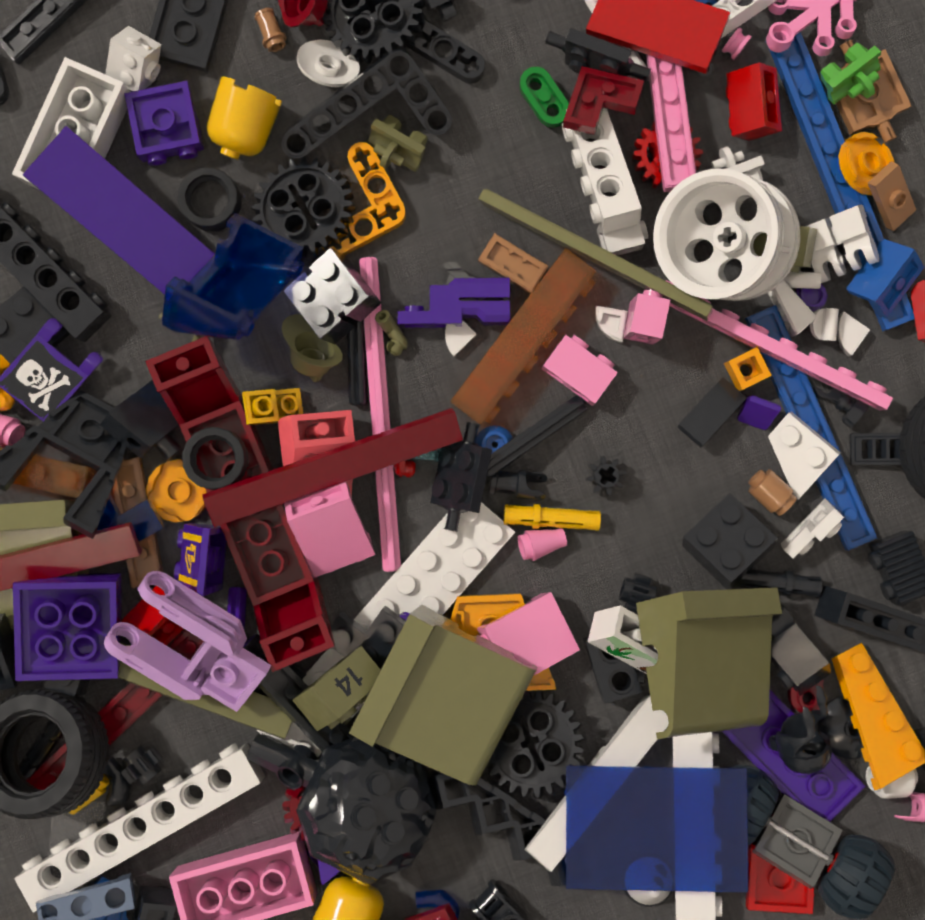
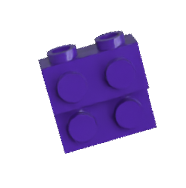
(164, 123)

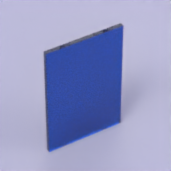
(656, 828)

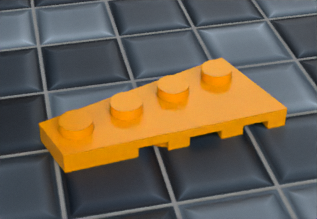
(884, 730)

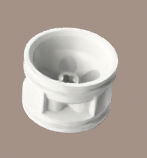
(682, 226)

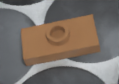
(892, 196)
(512, 263)

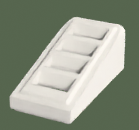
(792, 309)

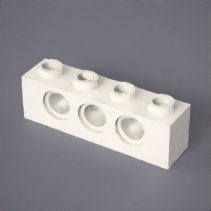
(613, 211)

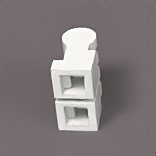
(847, 228)

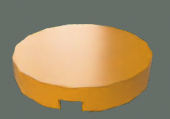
(862, 159)
(173, 493)

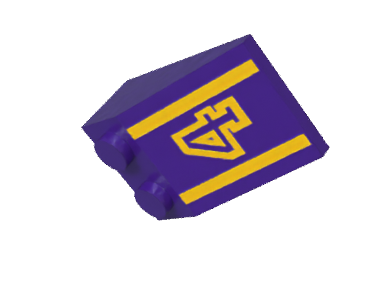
(201, 558)

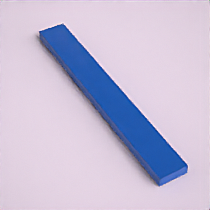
(798, 396)

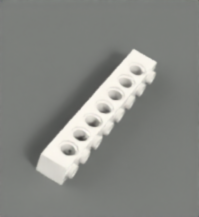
(37, 881)

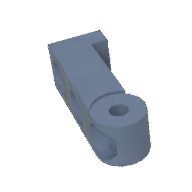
(90, 902)

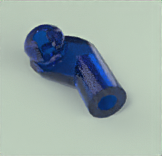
(436, 898)

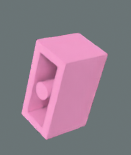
(646, 317)
(580, 369)

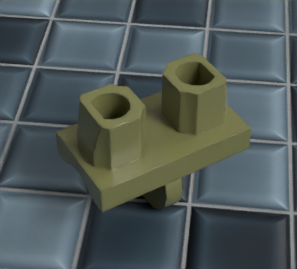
(396, 146)

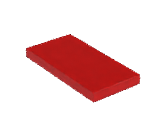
(666, 29)

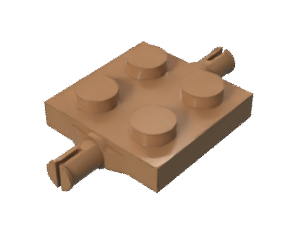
(881, 107)

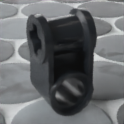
(496, 904)

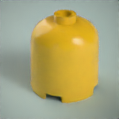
(241, 118)
(350, 900)

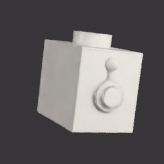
(133, 59)

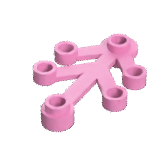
(814, 10)

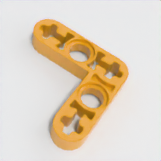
(378, 202)

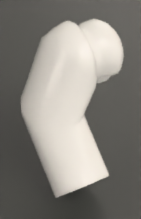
(803, 280)

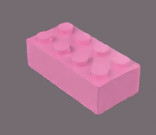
(246, 882)

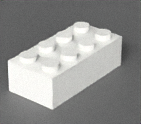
(82, 101)

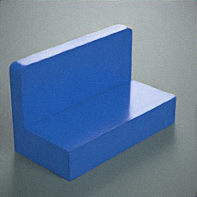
(889, 279)

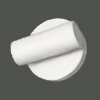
(825, 324)

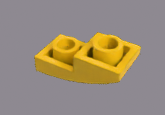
(271, 405)

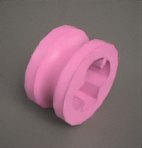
(736, 43)

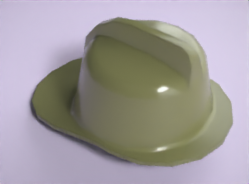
(308, 352)

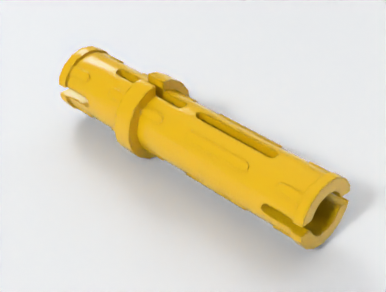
(551, 517)

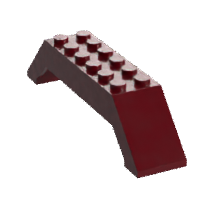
(268, 557)

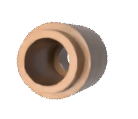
(771, 492)

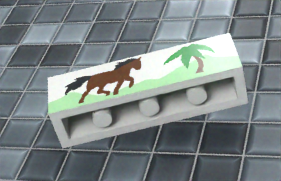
(618, 633)

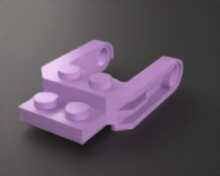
(218, 666)

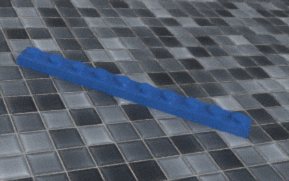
(824, 143)

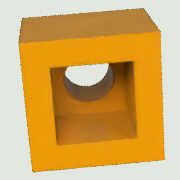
(757, 367)

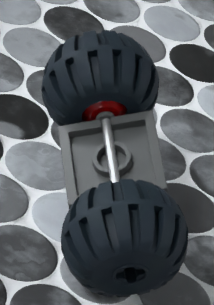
(802, 844)

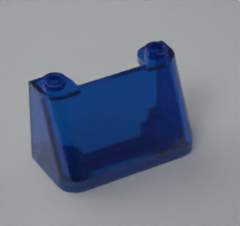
(234, 284)

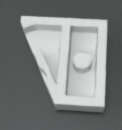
(801, 453)

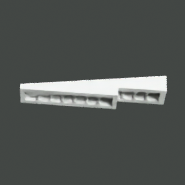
(624, 749)

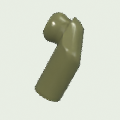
(390, 326)

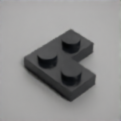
(376, 640)

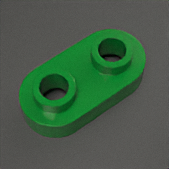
(546, 97)

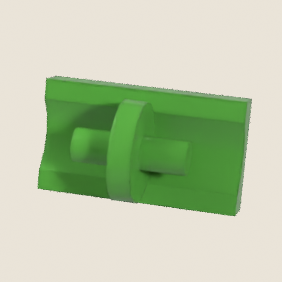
(856, 77)

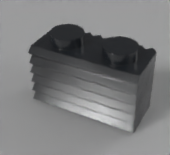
(900, 566)

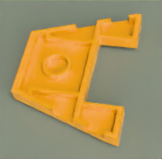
(480, 610)

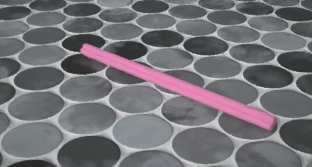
(380, 421)

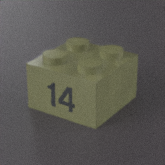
(339, 690)

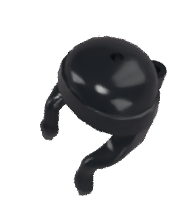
(800, 743)

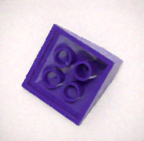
(64, 627)

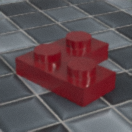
(597, 91)

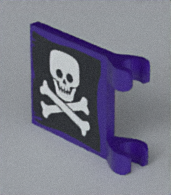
(43, 376)

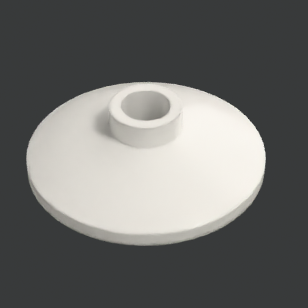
(326, 63)

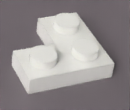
(819, 523)

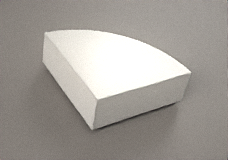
(611, 322)
(850, 333)
(458, 337)

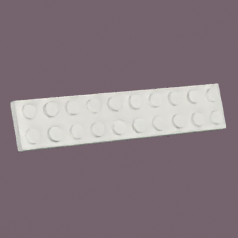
(429, 577)

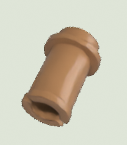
(270, 30)

